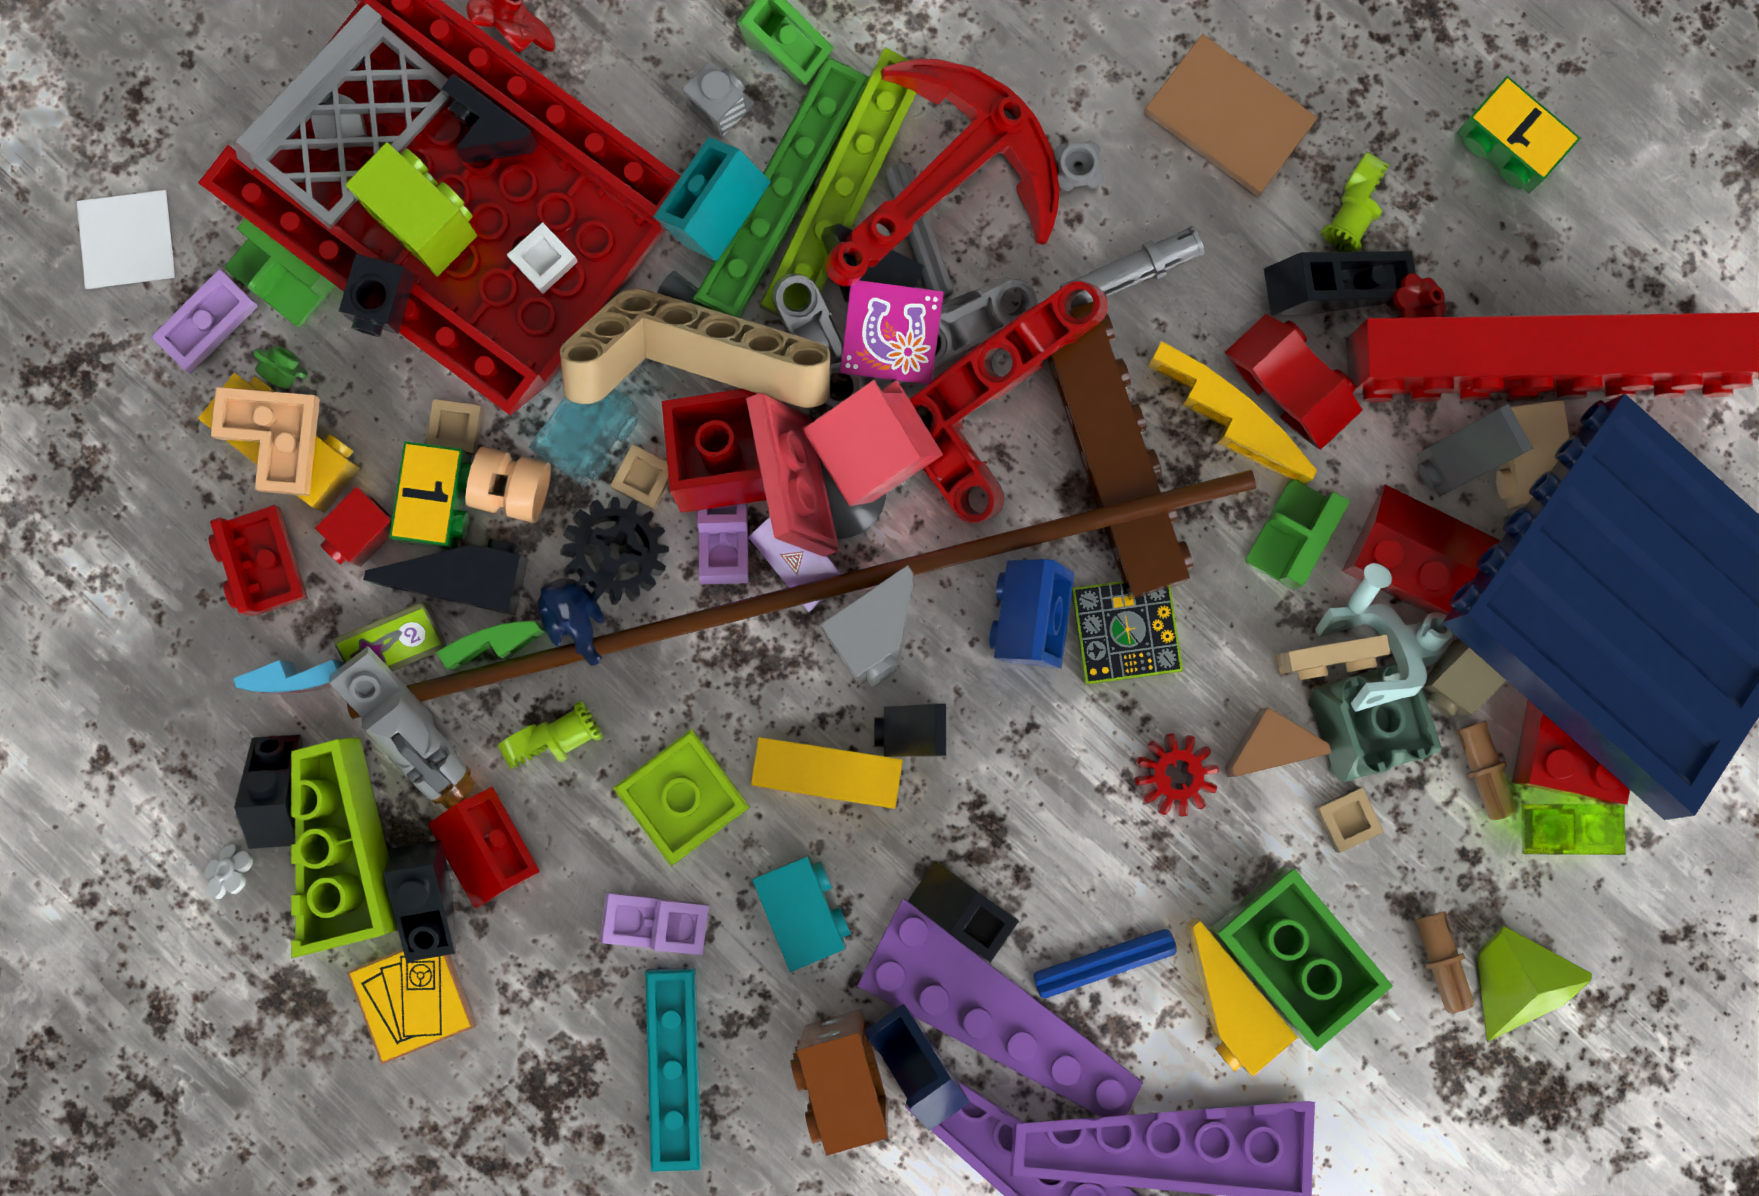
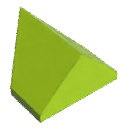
(1523, 981)

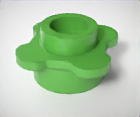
(279, 366)

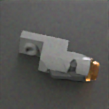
(403, 728)

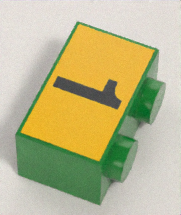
(1518, 136)
(431, 496)

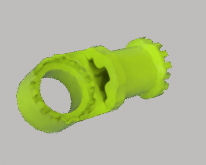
(1357, 207)
(559, 736)

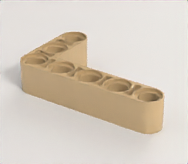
(693, 339)

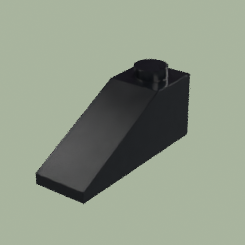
(1335, 280)
(465, 575)
(912, 731)

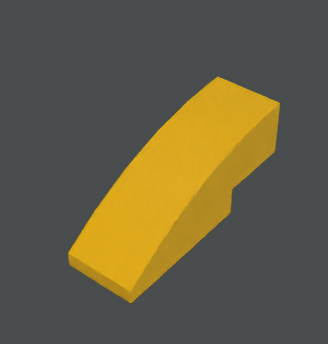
(827, 772)

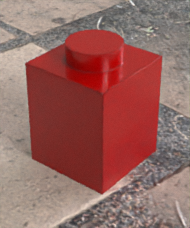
(355, 528)

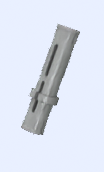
(1143, 264)

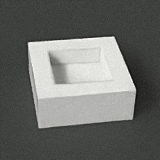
(542, 258)

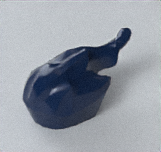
(567, 612)

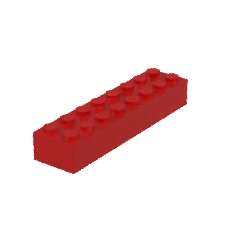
(1553, 355)

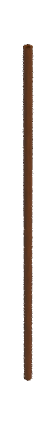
(836, 585)

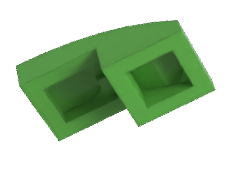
(504, 639)

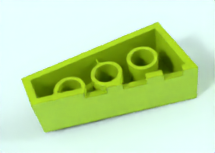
(336, 850)

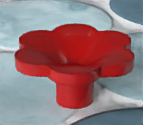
(1419, 297)

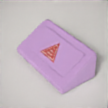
(791, 562)

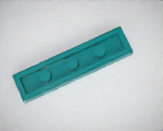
(673, 1069)

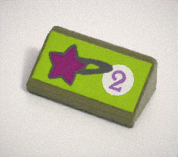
(396, 638)

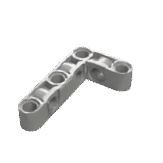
(962, 326)

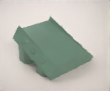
(1376, 736)

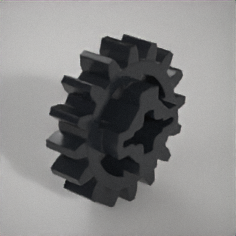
(632, 555)

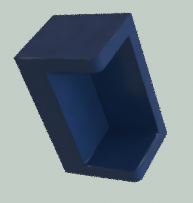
(917, 1067)

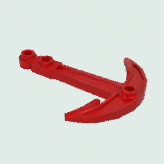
(987, 135)

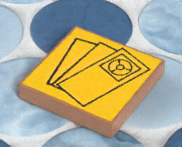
(410, 1003)

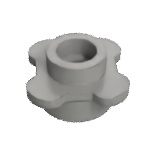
(1087, 155)

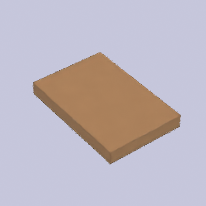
(1230, 115)

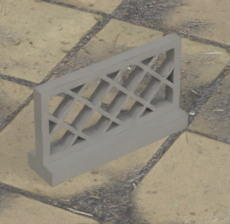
(314, 86)

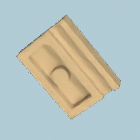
(1313, 661)

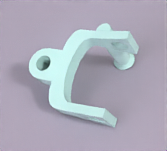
(1411, 644)

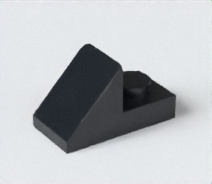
(494, 130)

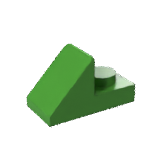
(784, 37)

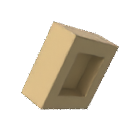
(455, 425)
(642, 477)
(1349, 820)

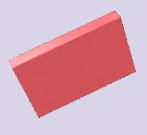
(792, 476)

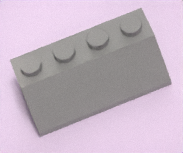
(872, 629)

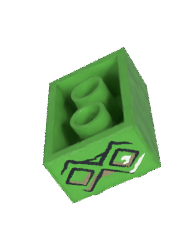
(1300, 957)

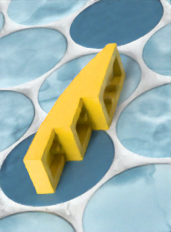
(1246, 425)

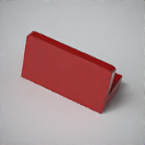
(483, 847)

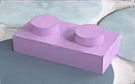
(204, 321)

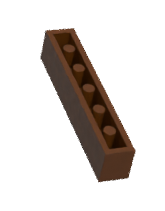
(1116, 458)

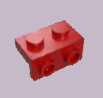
(257, 561)

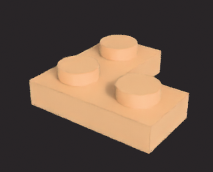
(281, 424)

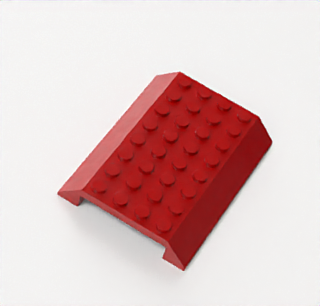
(481, 311)

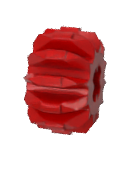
(1190, 766)

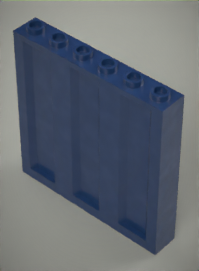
(1628, 607)

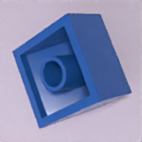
(1032, 613)

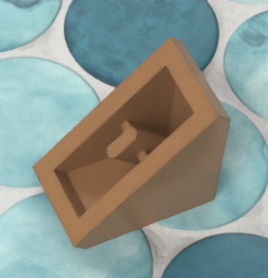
(1273, 743)

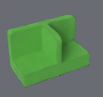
(277, 275)
(1296, 534)

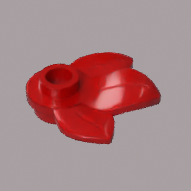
(512, 21)

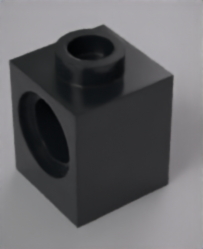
(372, 274)

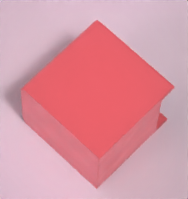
(872, 442)

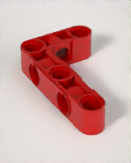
(973, 383)

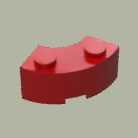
(1314, 397)

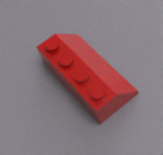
(1420, 547)

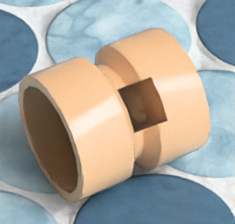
(524, 490)

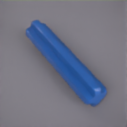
(1105, 963)

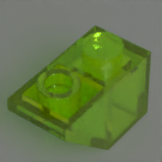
(1573, 829)

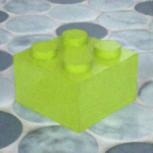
(411, 207)

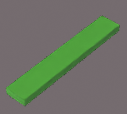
(792, 176)

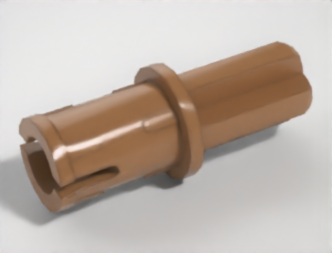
(1487, 770)
(1445, 962)

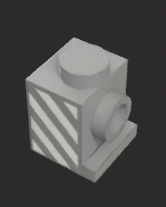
(717, 98)

